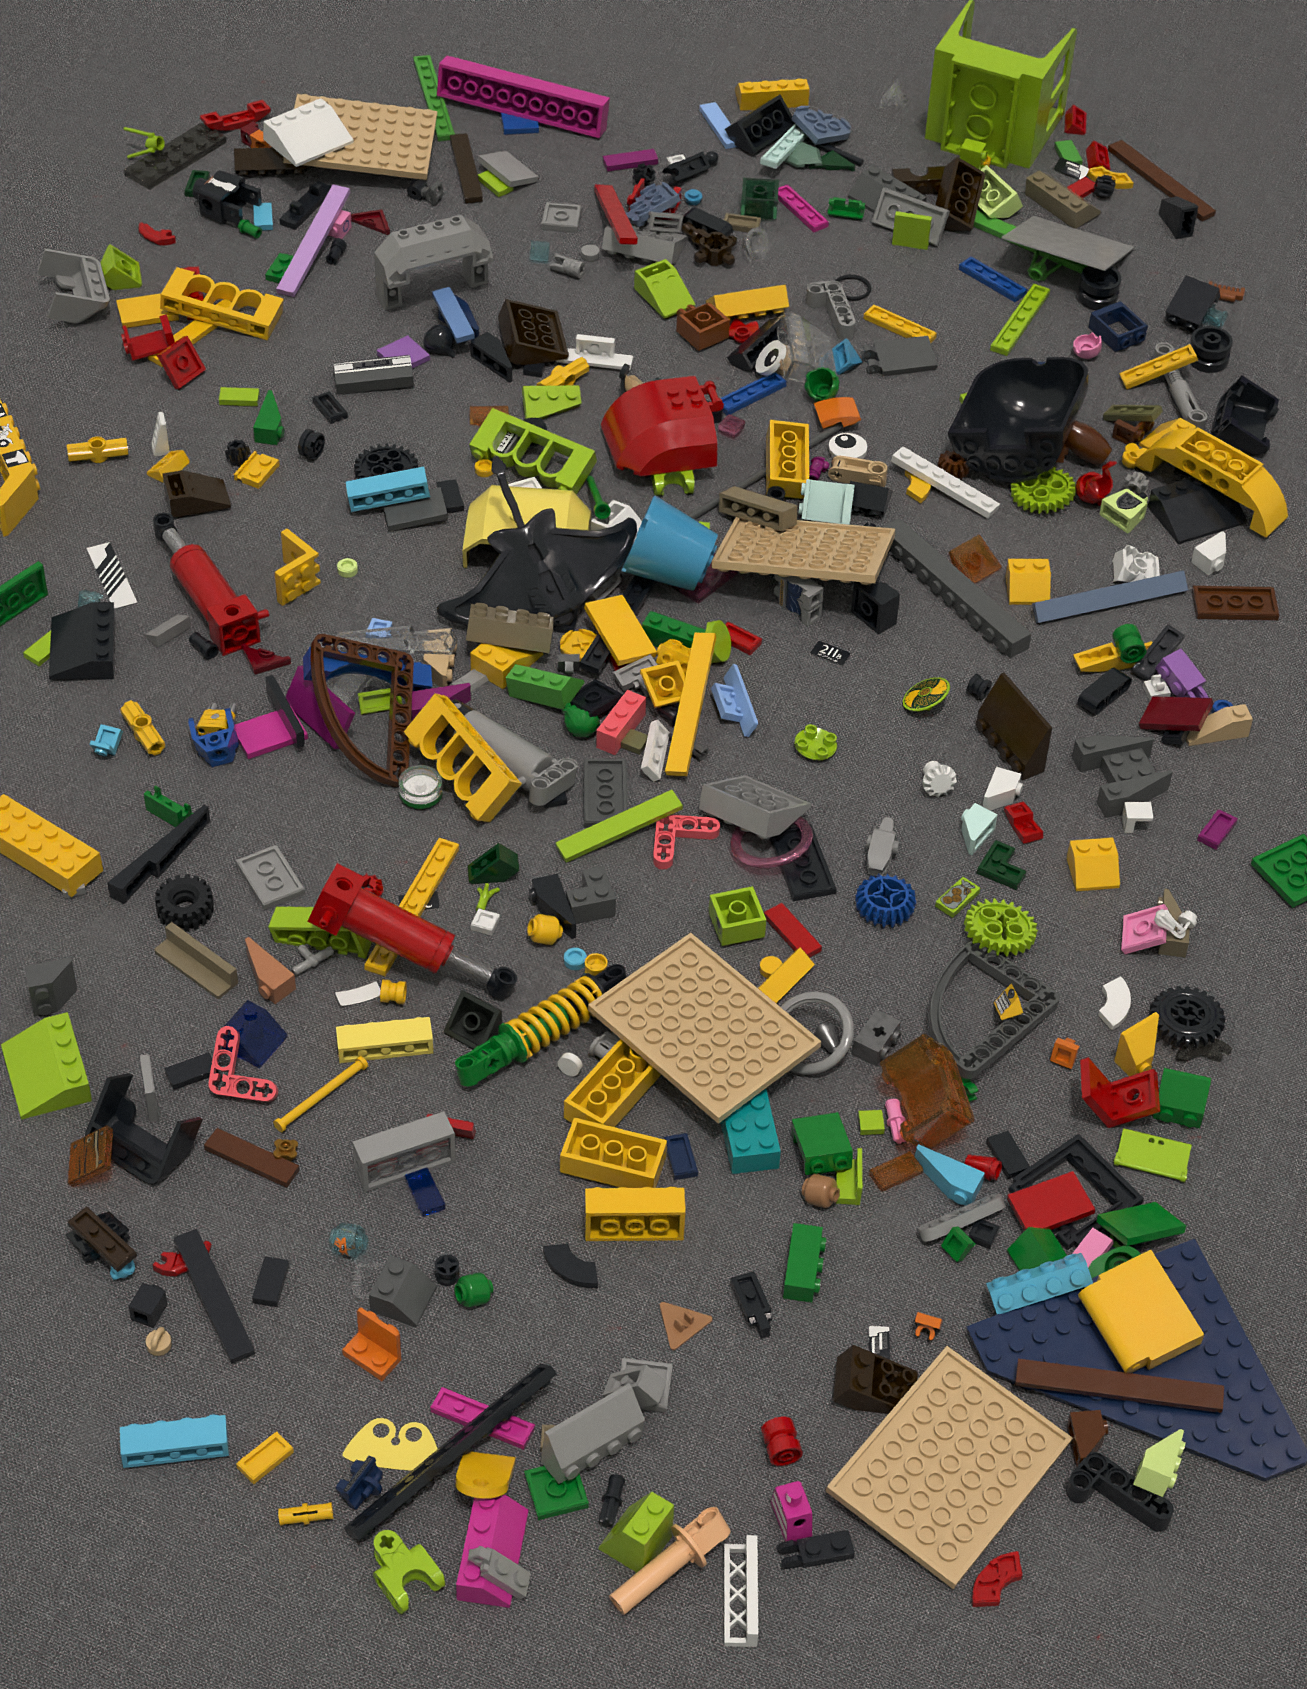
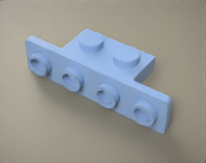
(734, 701)

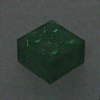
(760, 198)

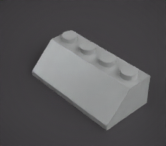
(592, 1434)

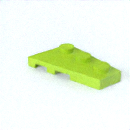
(548, 400)

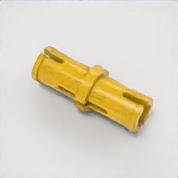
(286, 1515)

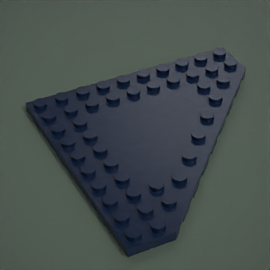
(1254, 1425)

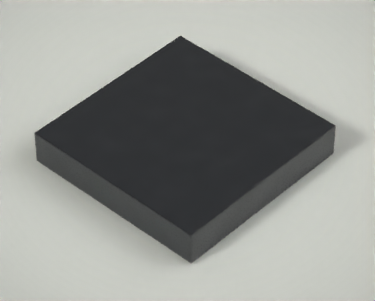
(596, 698)

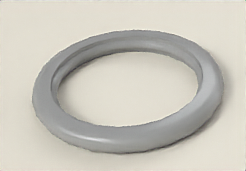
(847, 1033)

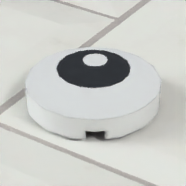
(770, 357)
(848, 445)

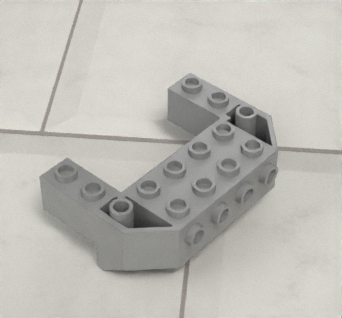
(429, 246)

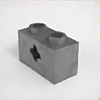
(876, 1038)

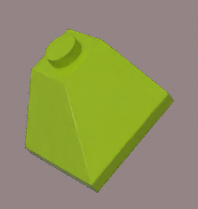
(120, 270)

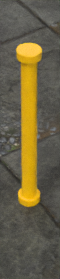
(281, 1124)

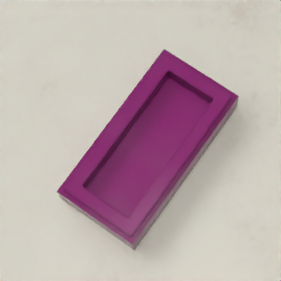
(1217, 829)

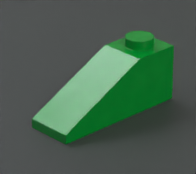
(268, 425)

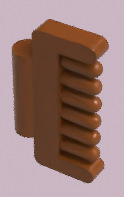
(1229, 295)

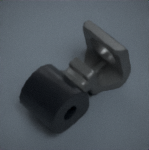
(419, 189)

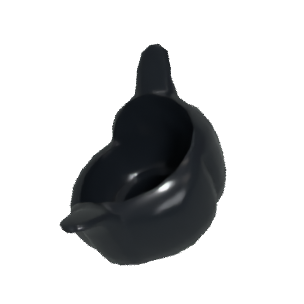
(439, 340)

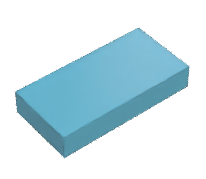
(263, 216)

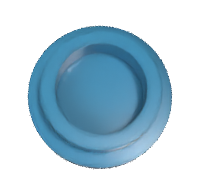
(693, 197)

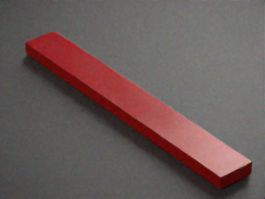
(615, 214)

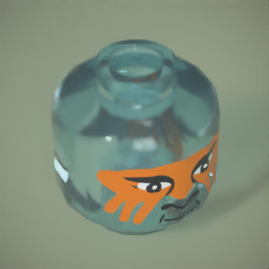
(348, 1239)

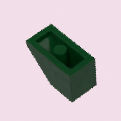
(493, 866)

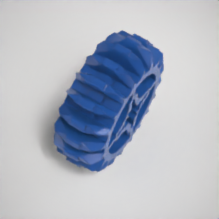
(885, 900)

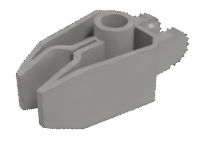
(881, 848)

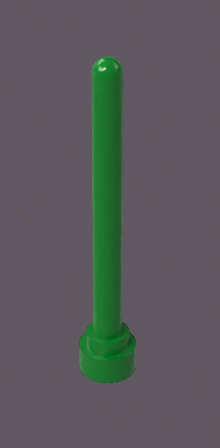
(601, 508)

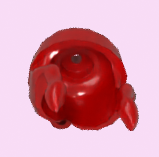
(1095, 487)

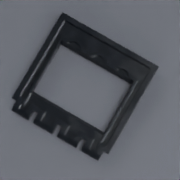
(1095, 1169)

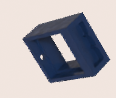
(1111, 314)

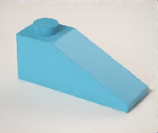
(952, 1177)

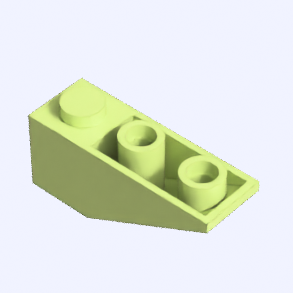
(1159, 1463)

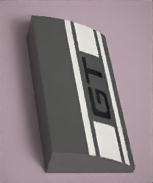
(373, 374)

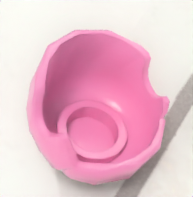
(1087, 346)

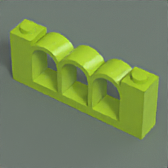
(498, 424)

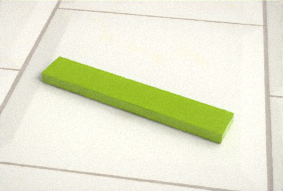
(1020, 319)
(619, 826)

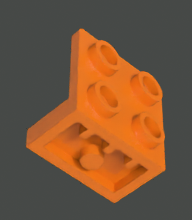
(374, 1346)

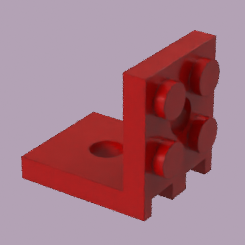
(1113, 1099)

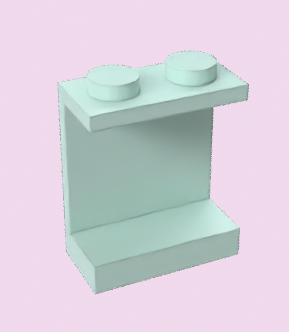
(826, 501)

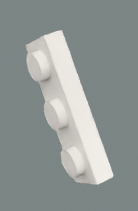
(655, 750)

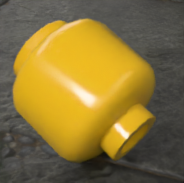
(544, 929)

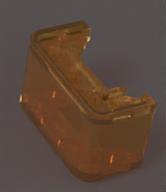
(929, 1091)

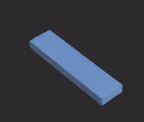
(453, 315)

